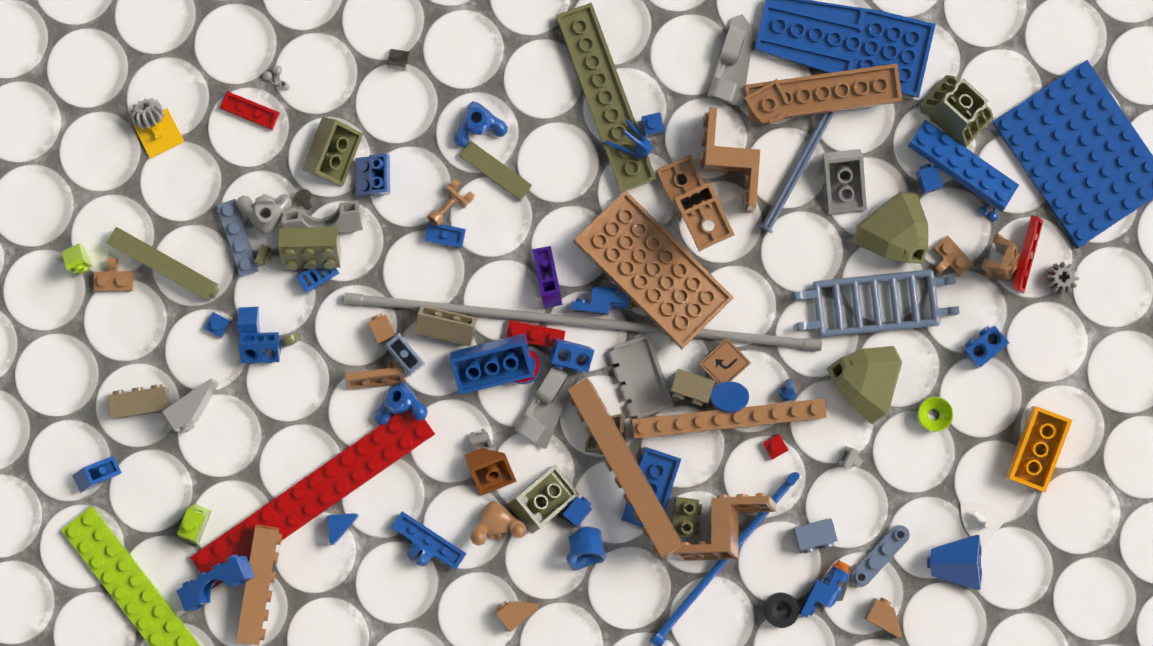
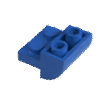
(373, 175)

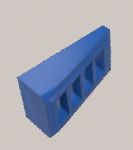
(307, 273)

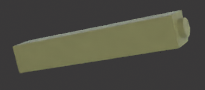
(163, 264)

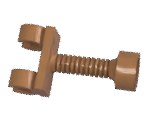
(435, 218)

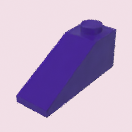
(547, 277)

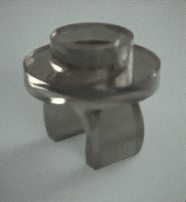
(302, 198)

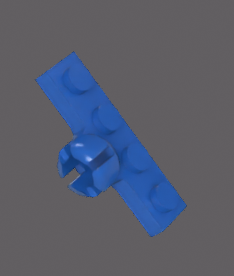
(427, 543)

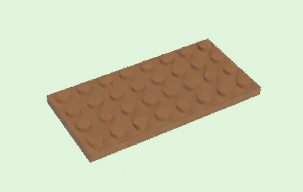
(653, 269)

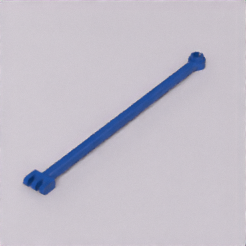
(659, 638)

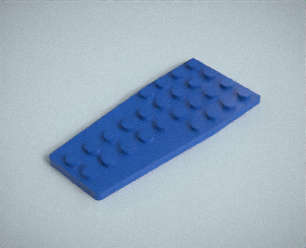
(846, 38)

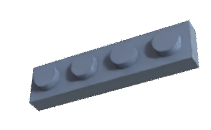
(238, 238)

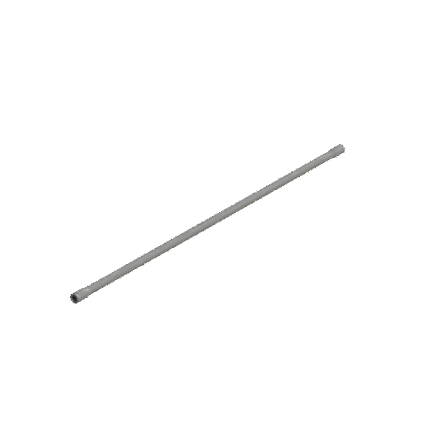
(360, 299)

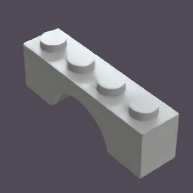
(346, 218)

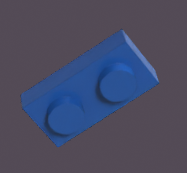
(445, 235)

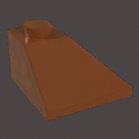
(489, 470)

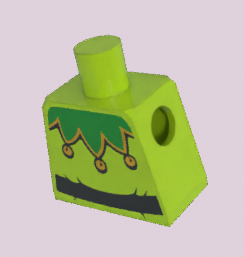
(194, 523)

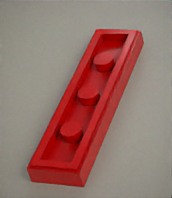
(1027, 254)

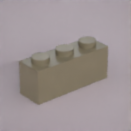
(445, 325)
(138, 401)

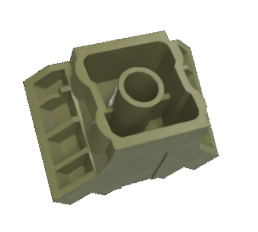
(957, 109)

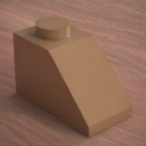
(515, 612)
(883, 616)

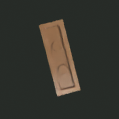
(375, 378)

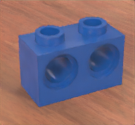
(259, 347)
(987, 349)
(572, 350)

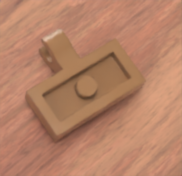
(951, 257)
(113, 279)

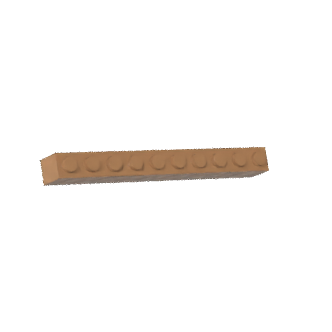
(721, 420)
(625, 467)

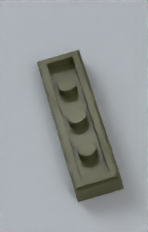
(495, 170)

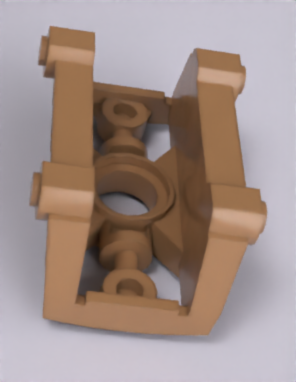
(1009, 262)

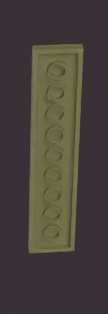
(604, 94)

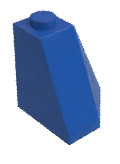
(958, 562)

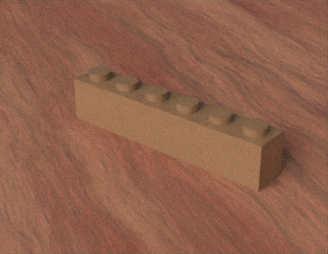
(257, 589)

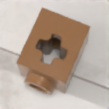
(382, 328)

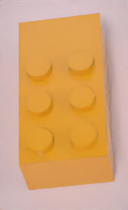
(1038, 448)

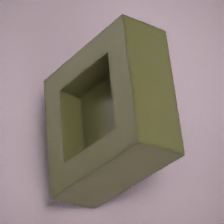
(264, 255)

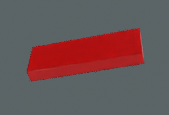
(249, 110)

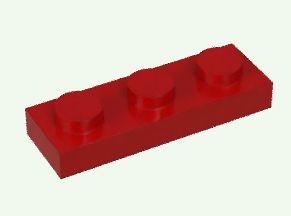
(535, 334)

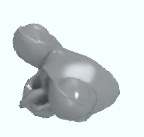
(264, 212)

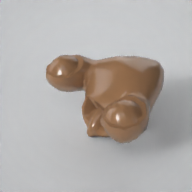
(496, 522)

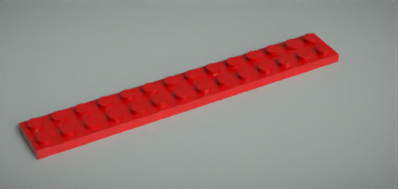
(321, 488)

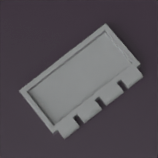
(642, 377)

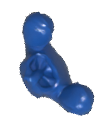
(477, 121)
(399, 401)

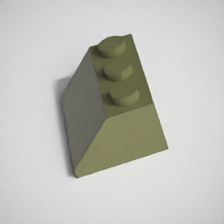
(332, 151)

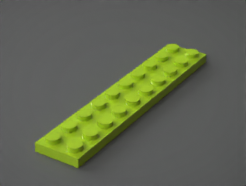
(126, 581)

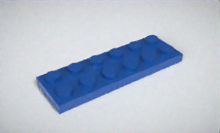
(963, 165)

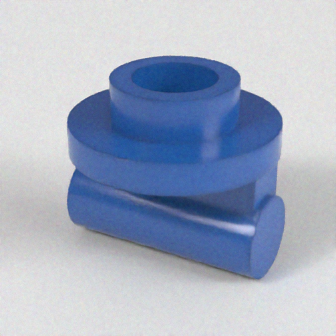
(787, 393)

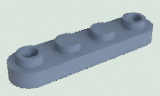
(879, 555)

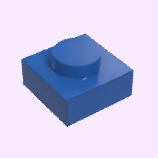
(217, 324)

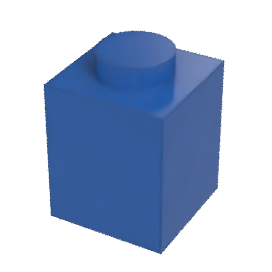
(652, 125)
(929, 178)
(578, 510)

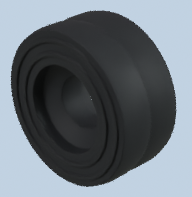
(770, 610)

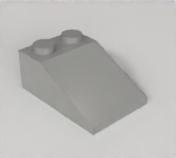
(844, 181)
(190, 408)

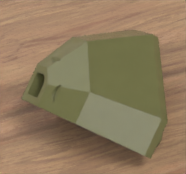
(896, 230)
(868, 380)

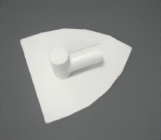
(981, 520)

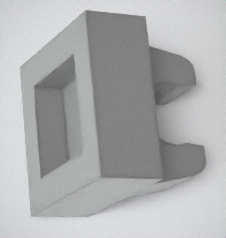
(480, 441)
(849, 457)

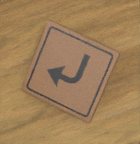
(724, 362)

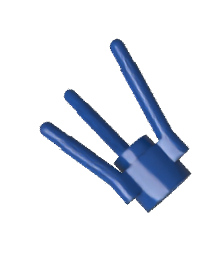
(643, 146)

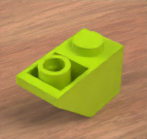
(77, 259)

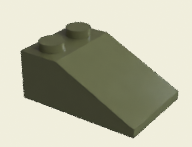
(543, 499)

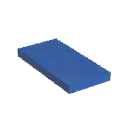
(660, 473)

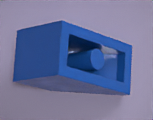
(96, 474)

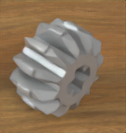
(147, 113)
(1054, 277)

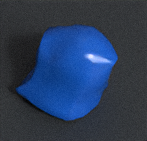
(586, 548)

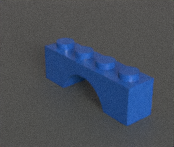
(197, 592)

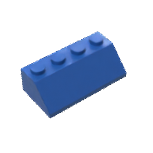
(492, 364)

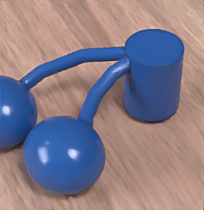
(983, 211)

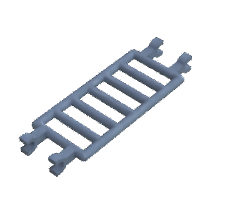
(873, 280)

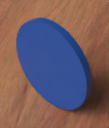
(729, 397)

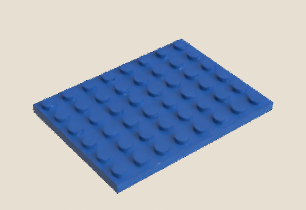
(1080, 153)

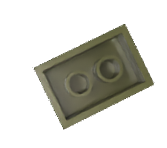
(309, 248)

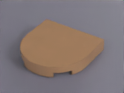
(768, 103)

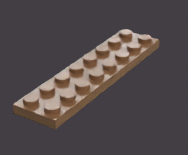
(838, 90)

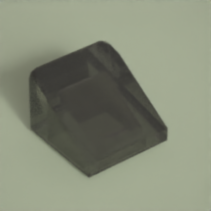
(398, 59)

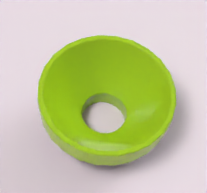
(945, 414)

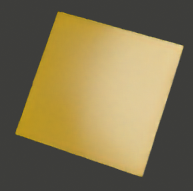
(160, 137)

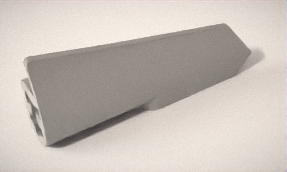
(733, 63)
(546, 407)

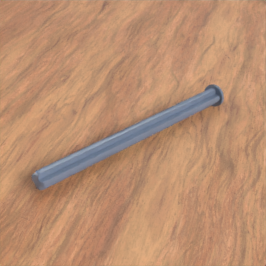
(796, 172)

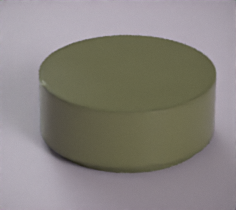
(290, 340)

